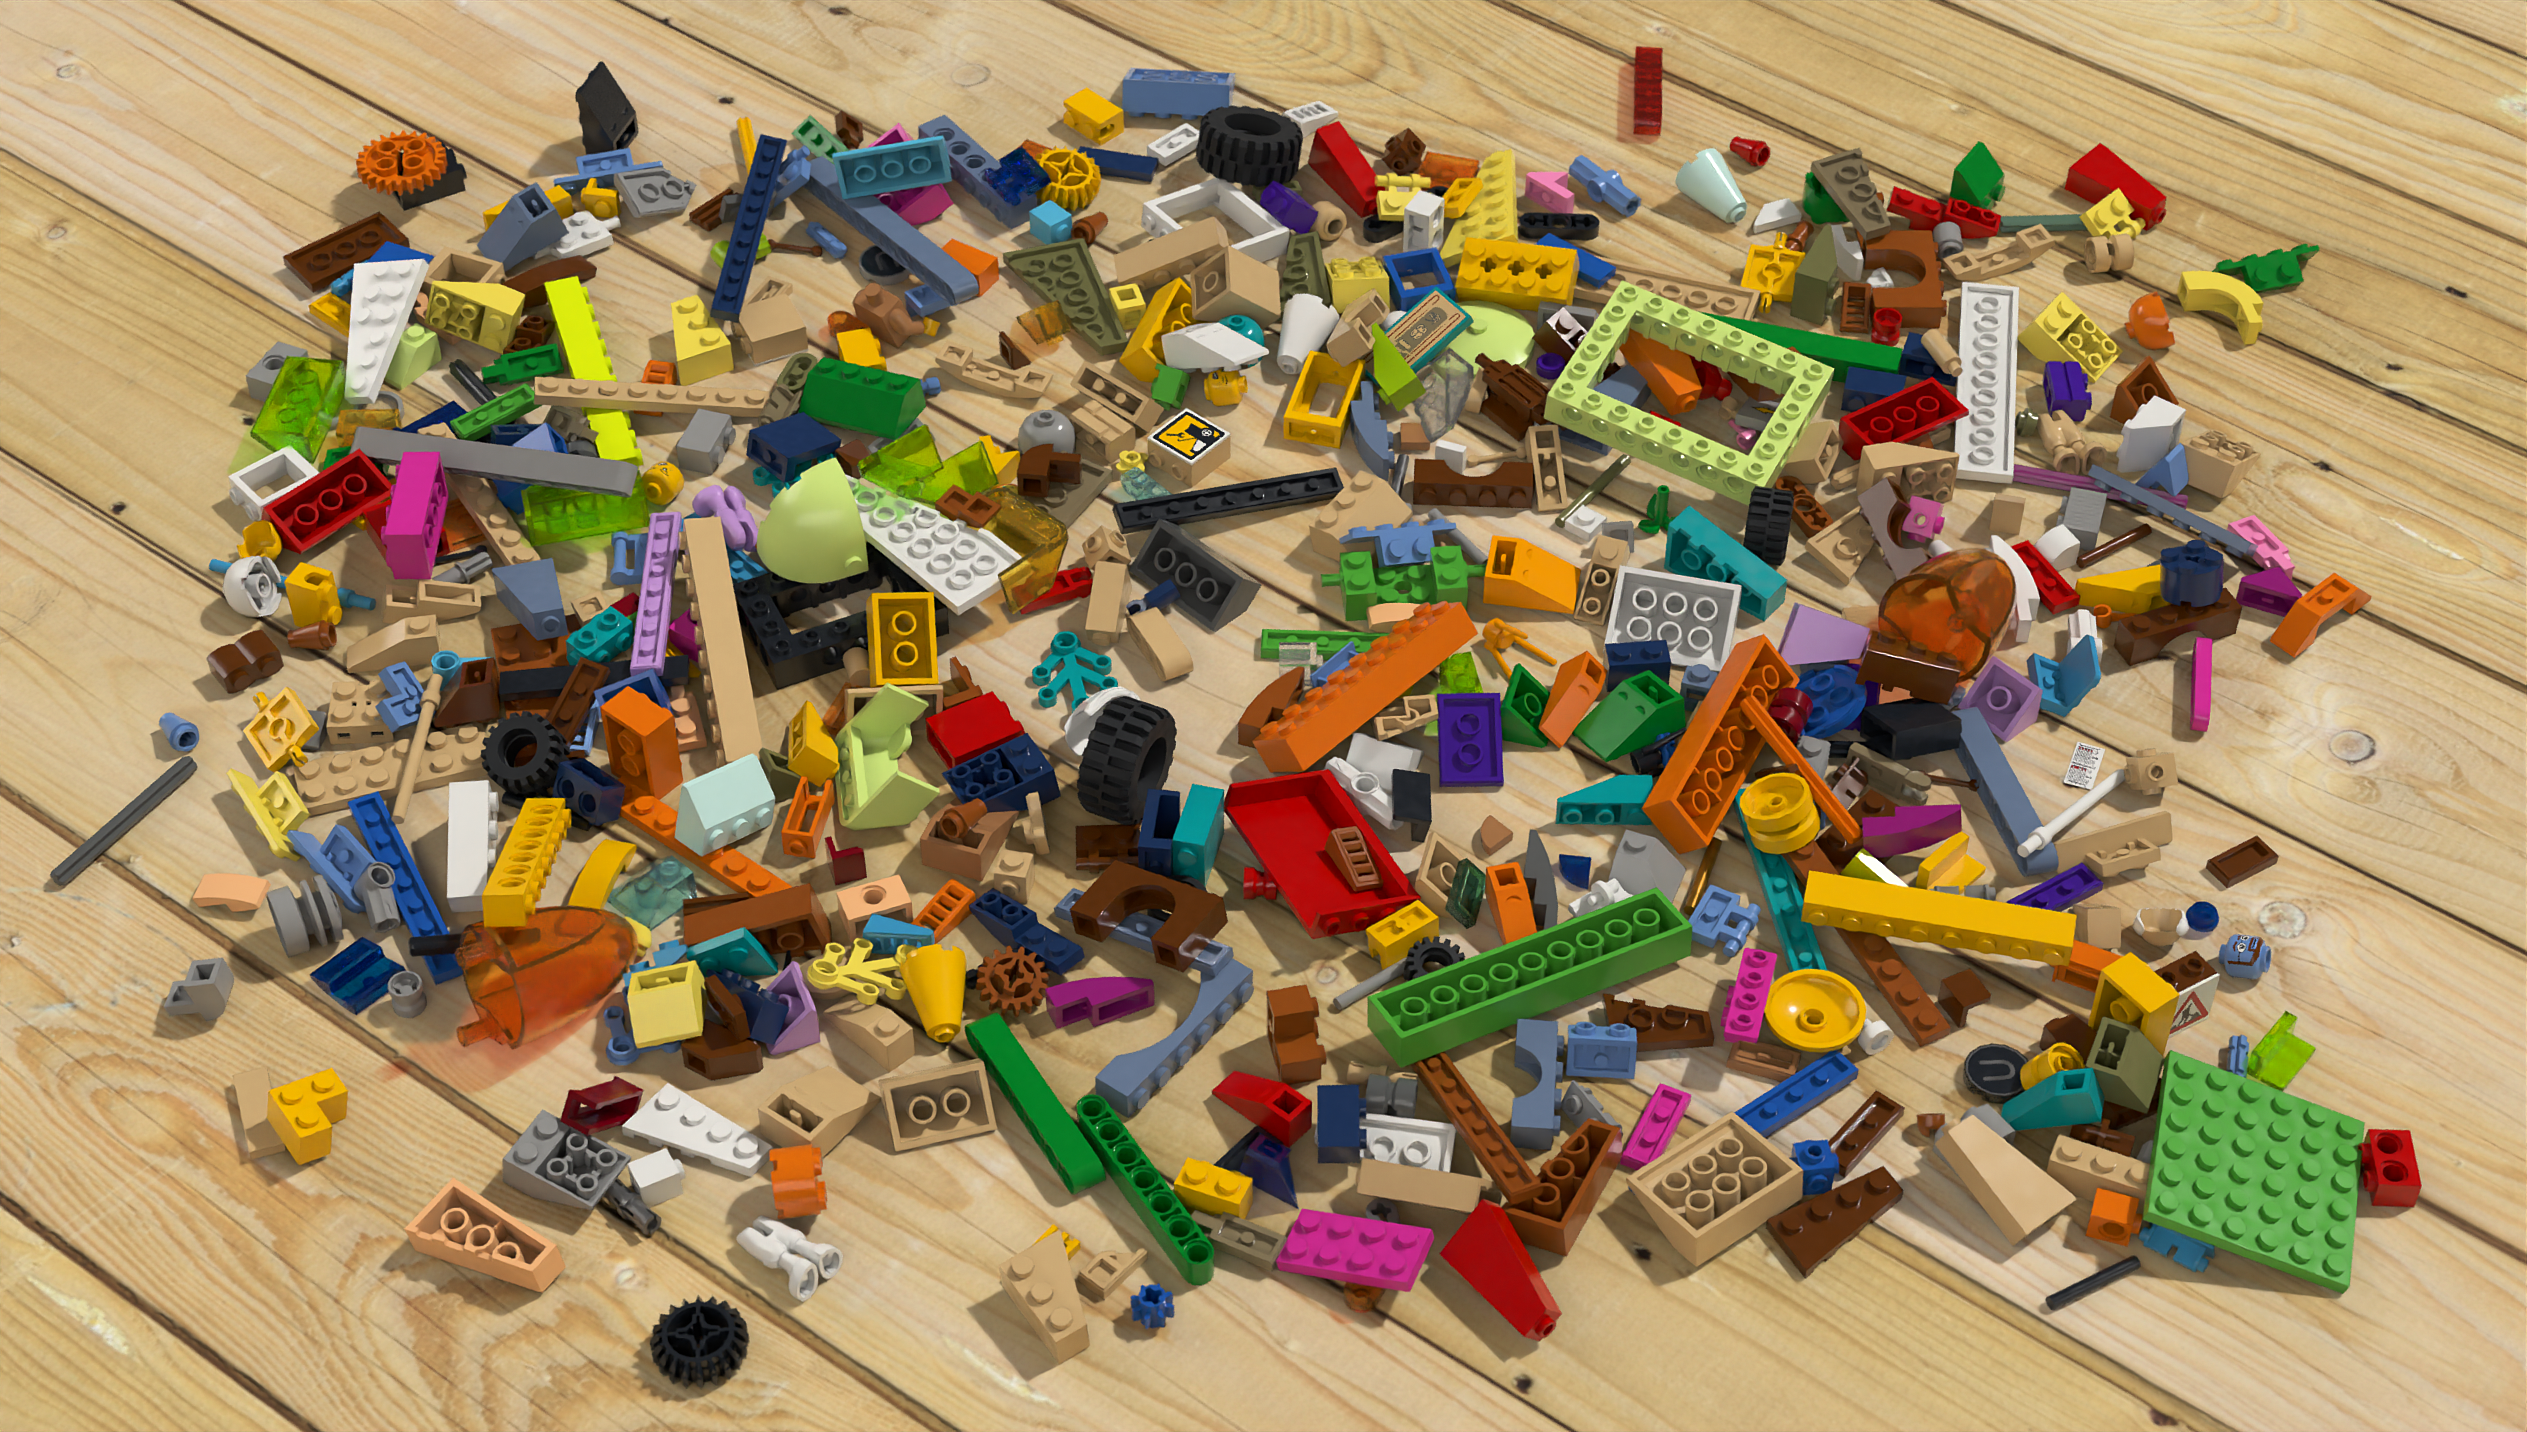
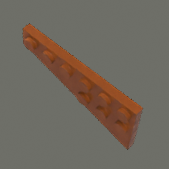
(519, 650)

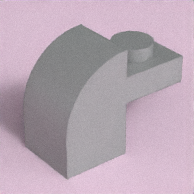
(203, 991)

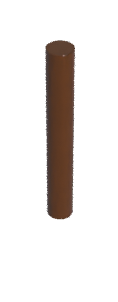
(2114, 545)

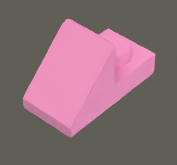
(1550, 191)

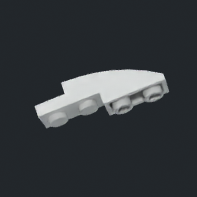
(2027, 592)

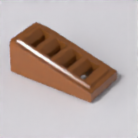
(1857, 291)
(1351, 841)

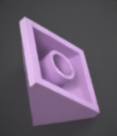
(2004, 699)
(801, 1022)

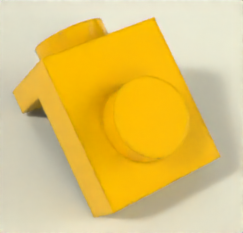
(600, 201)

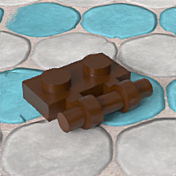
(1102, 844)

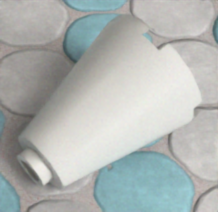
(1304, 328)

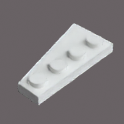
(697, 1131)
(1408, 1141)

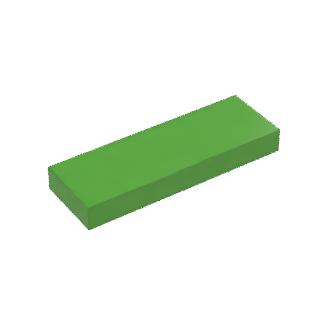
(495, 412)

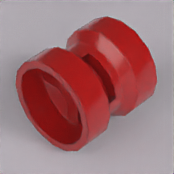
(1886, 327)
(1257, 884)

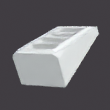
(1311, 116)

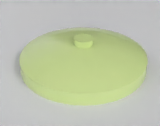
(1496, 333)

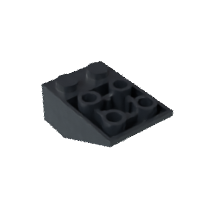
(605, 113)

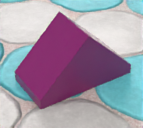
(2268, 592)

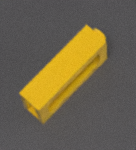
(1329, 431)

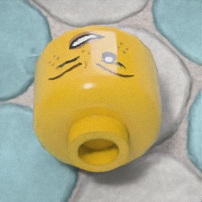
(1225, 387)
(663, 481)

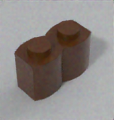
(245, 661)

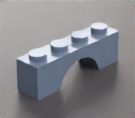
(1533, 1114)

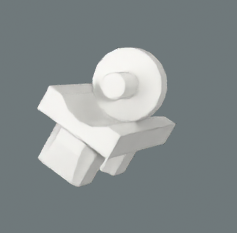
(1601, 895)

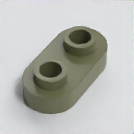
(796, 371)

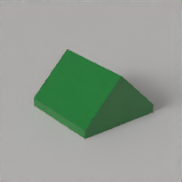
(1524, 709)

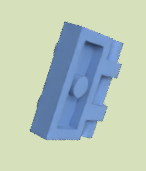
(792, 174)
(1714, 914)

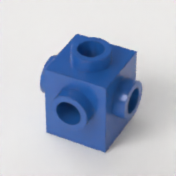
(1817, 1165)

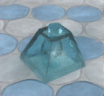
(654, 892)

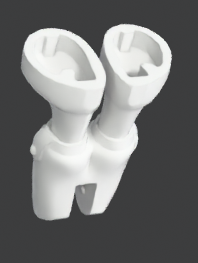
(774, 1244)

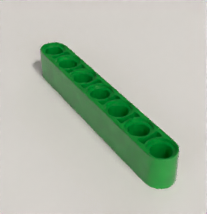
(1035, 1103)
(1146, 1190)

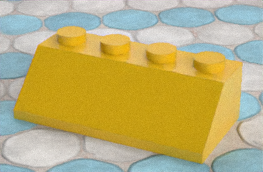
(1166, 313)

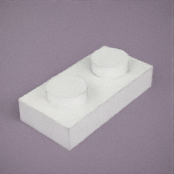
(1174, 144)

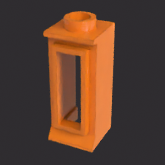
(806, 843)
(2084, 966)

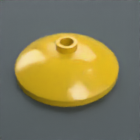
(1817, 999)

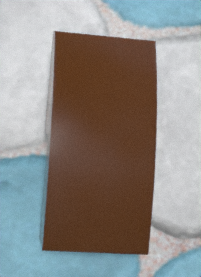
(531, 333)

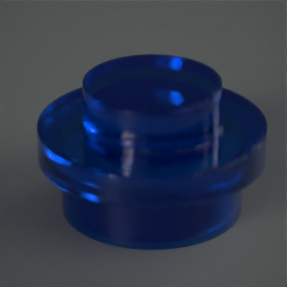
(2202, 917)

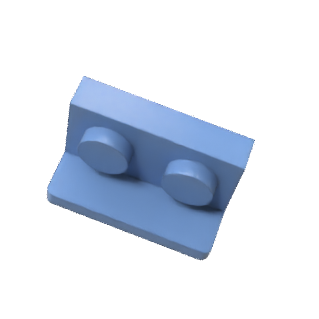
(924, 301)
(1601, 1051)

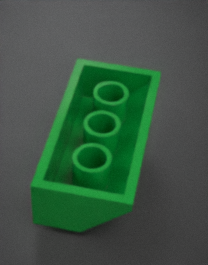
(862, 398)

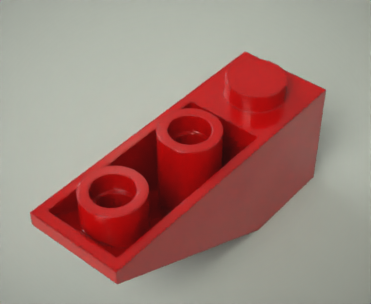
(1267, 1104)

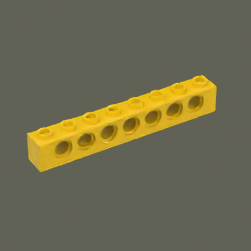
(525, 862)

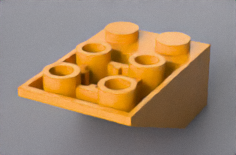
(1529, 577)

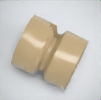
(2109, 253)

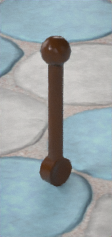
(815, 250)
(1950, 781)

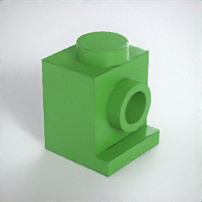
(1169, 387)

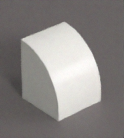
(2059, 547)

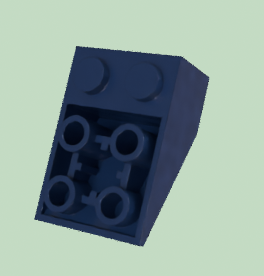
(1005, 777)

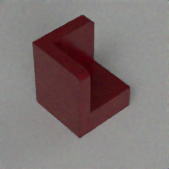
(845, 864)

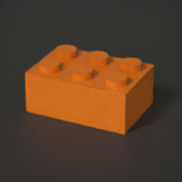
(642, 742)

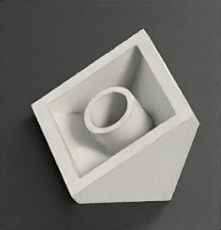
(1382, 757)

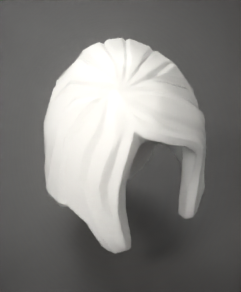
(1085, 715)

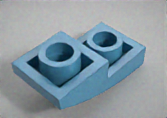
(669, 954)

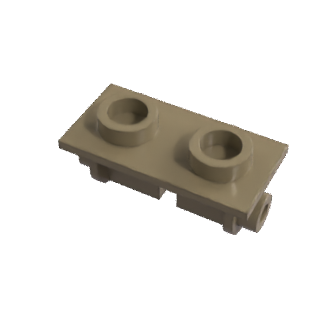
(780, 406)

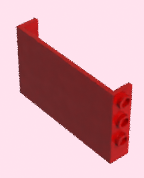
(1287, 829)

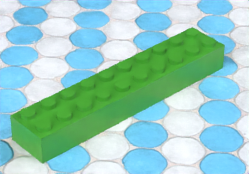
(1528, 977)

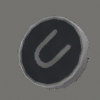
(880, 267)

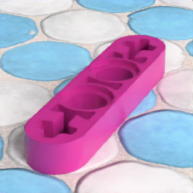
(2201, 684)

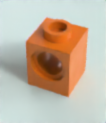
(2114, 1217)

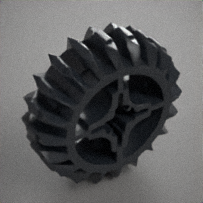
(680, 1331)

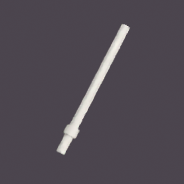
(2043, 835)

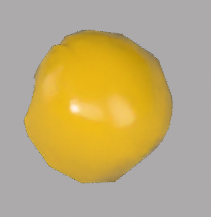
(260, 540)

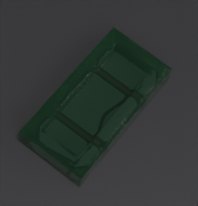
(1466, 893)

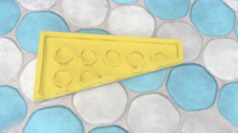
(1492, 211)

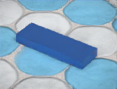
(1591, 268)

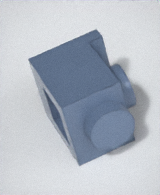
(1696, 681)

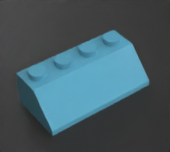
(892, 167)

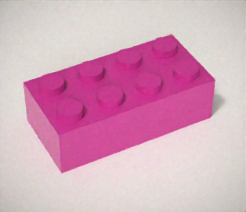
(415, 515)

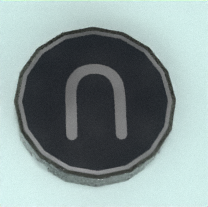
(1994, 1072)

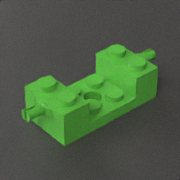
(1433, 583)

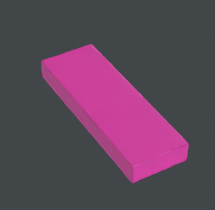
(1656, 1127)

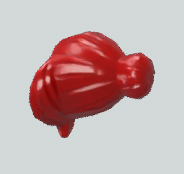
(1711, 380)

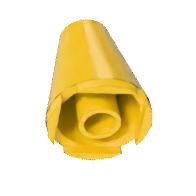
(936, 988)

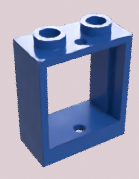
(1417, 263)

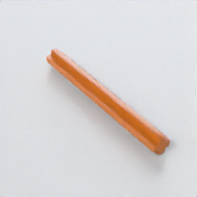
(1790, 755)

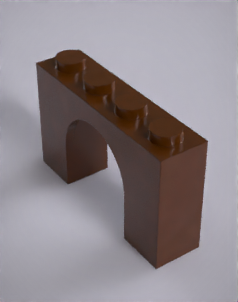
(1128, 889)

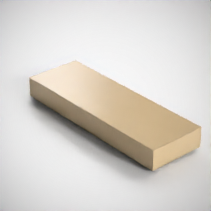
(252, 1098)

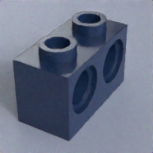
(589, 791)

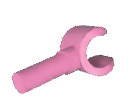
(1744, 435)

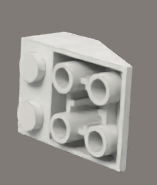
(1208, 348)

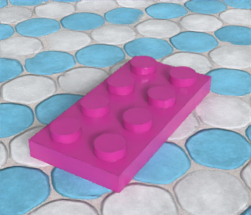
(1355, 1250)

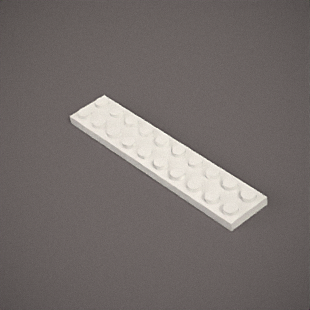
(1987, 382)

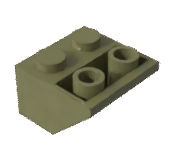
(2125, 1064)

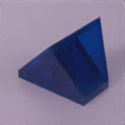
(1270, 1169)

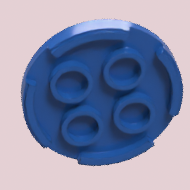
(1834, 699)

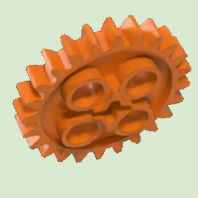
(421, 161)

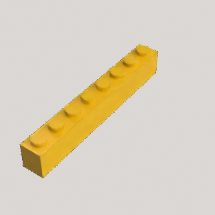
(1939, 918)

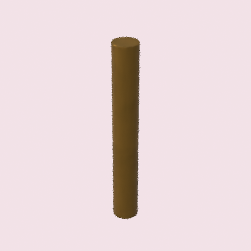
(1702, 875)

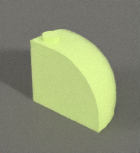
(814, 529)

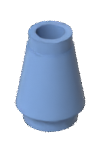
(179, 732)

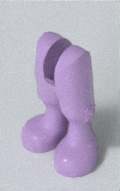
(737, 522)

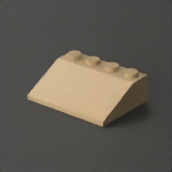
(1716, 1187)

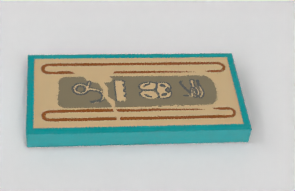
(1423, 331)

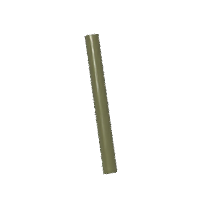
(1594, 489)

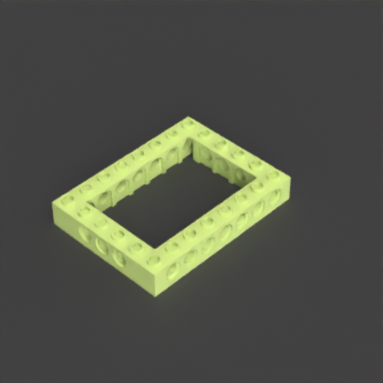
(1663, 443)

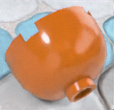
(2149, 323)

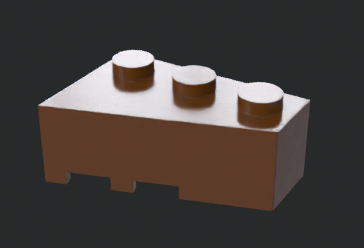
(1908, 667)

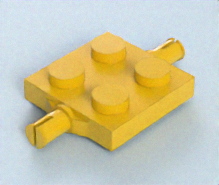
(1772, 271)
(280, 729)

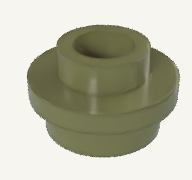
(2026, 422)

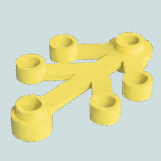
(827, 974)

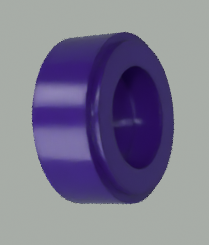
(1550, 366)

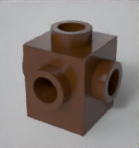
(1403, 152)

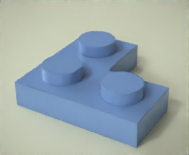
(403, 707)

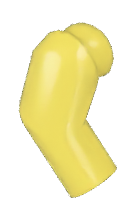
(644, 936)

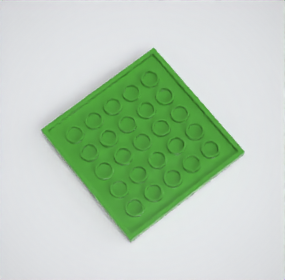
(2255, 1171)

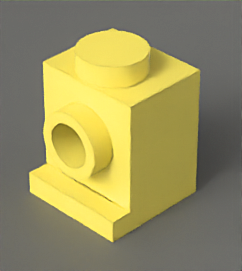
(1128, 305)

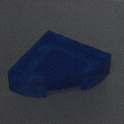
(1575, 869)

